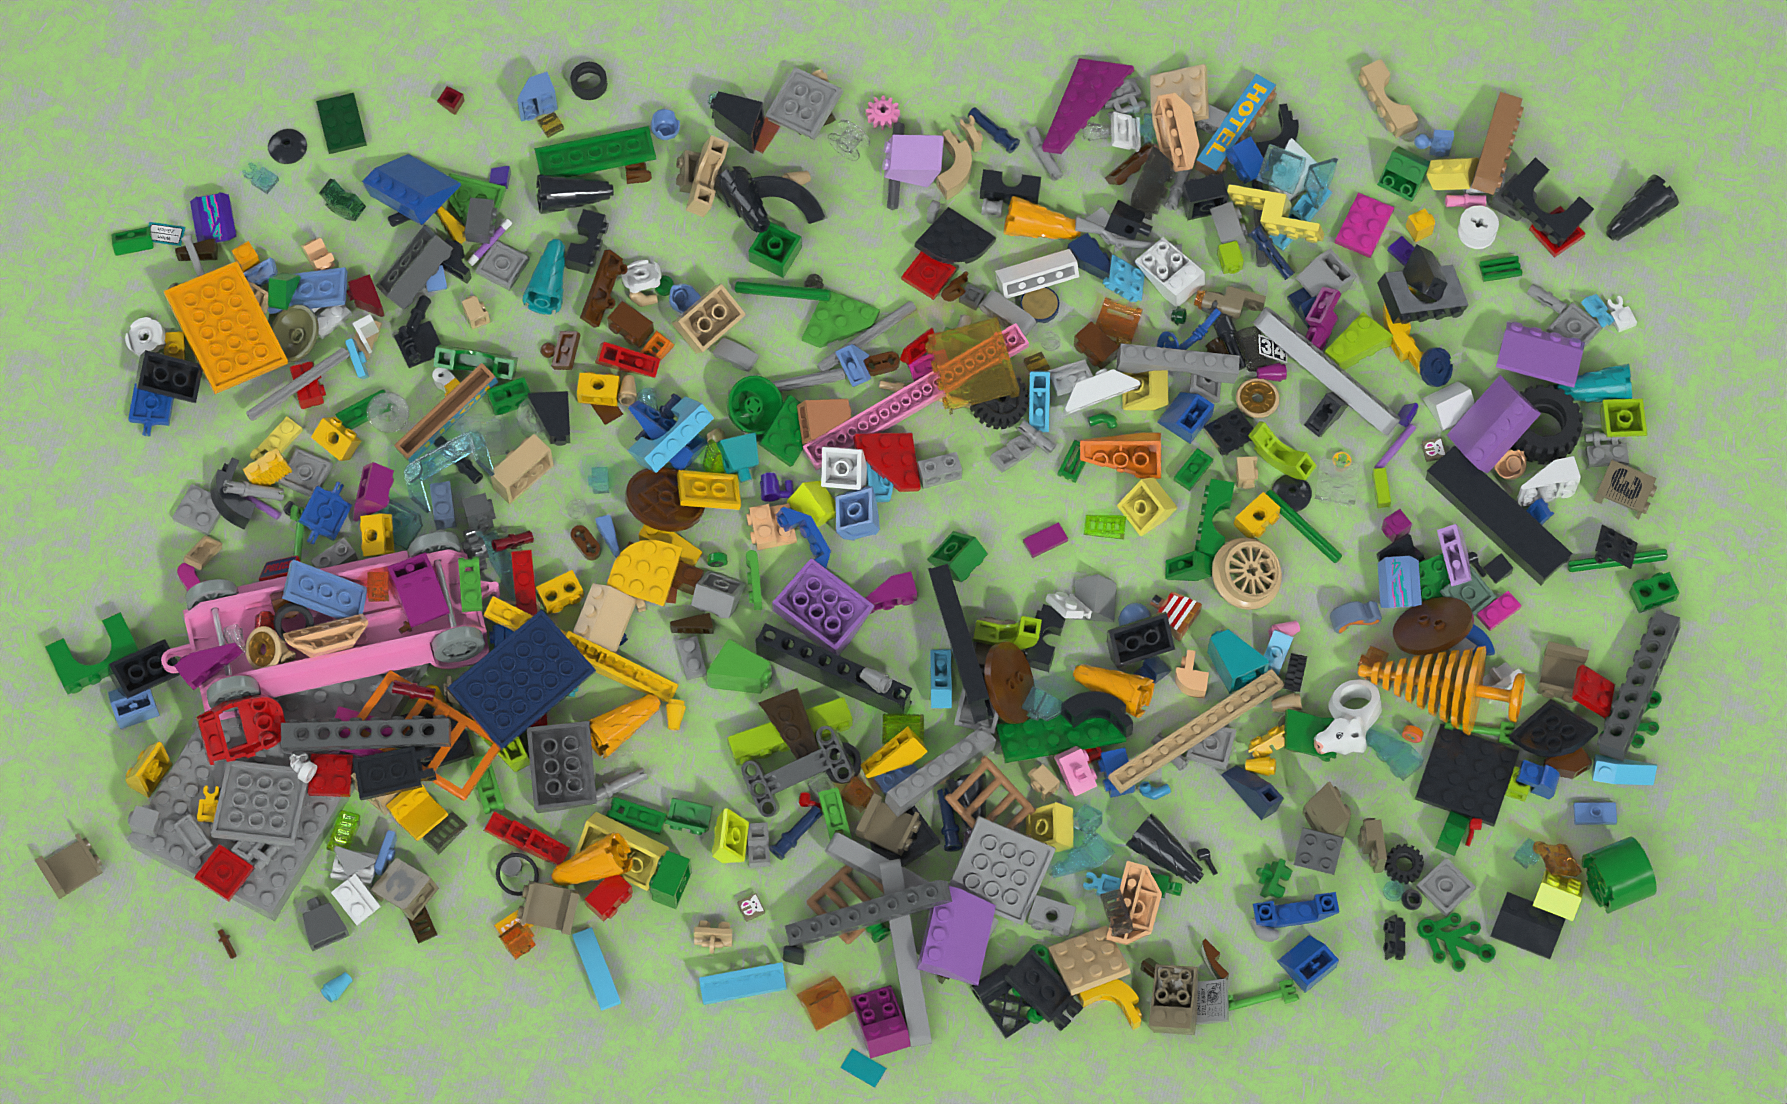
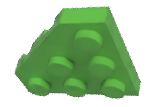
(474, 189)
(838, 320)

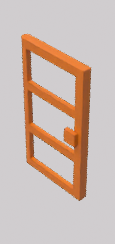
(441, 709)

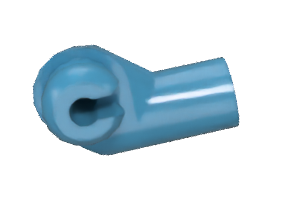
(1152, 792)

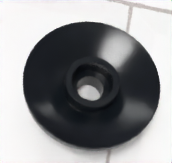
(287, 153)
(1298, 499)

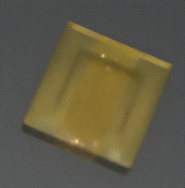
(550, 124)
(1036, 363)

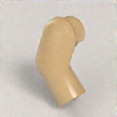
(643, 300)

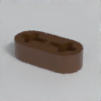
(881, 363)
(588, 540)

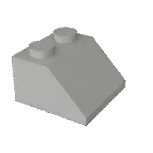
(717, 594)

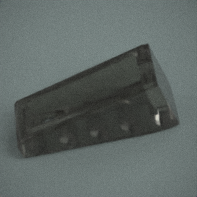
(439, 847)
(1118, 925)

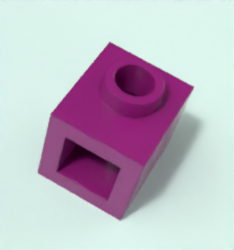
(1396, 525)

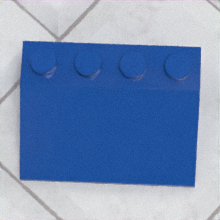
(410, 187)

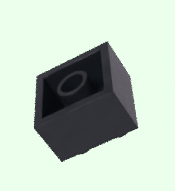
(1202, 195)

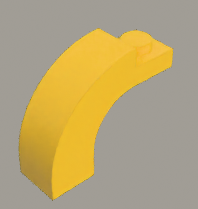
(1118, 993)

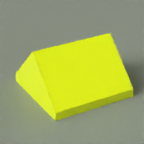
(814, 501)

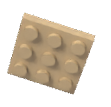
(1188, 84)
(1088, 960)

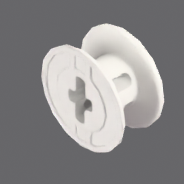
(1478, 217)

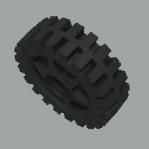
(1003, 413)

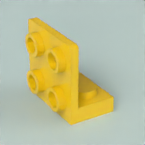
(416, 812)

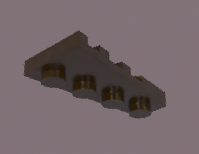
(792, 722)

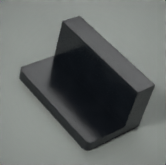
(1401, 547)

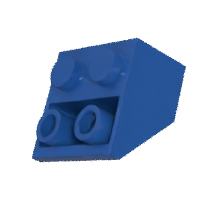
(1187, 415)
(1308, 962)

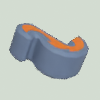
(1355, 614)

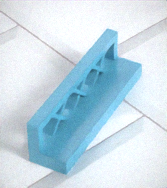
(742, 983)

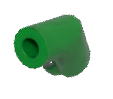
(1103, 418)

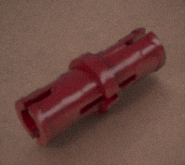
(512, 541)
(413, 690)

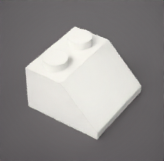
(843, 468)

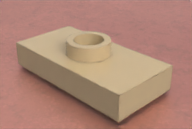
(202, 552)

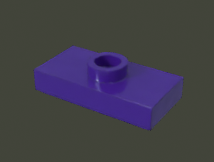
(1401, 250)

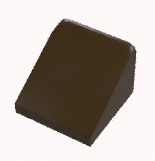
(1148, 967)

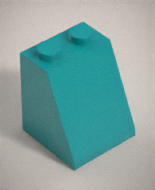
(1235, 660)

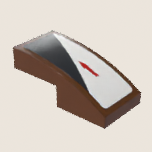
(1211, 956)

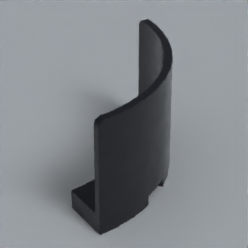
(797, 194)

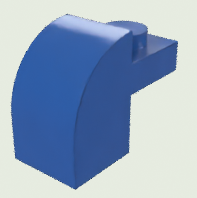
(1542, 779)

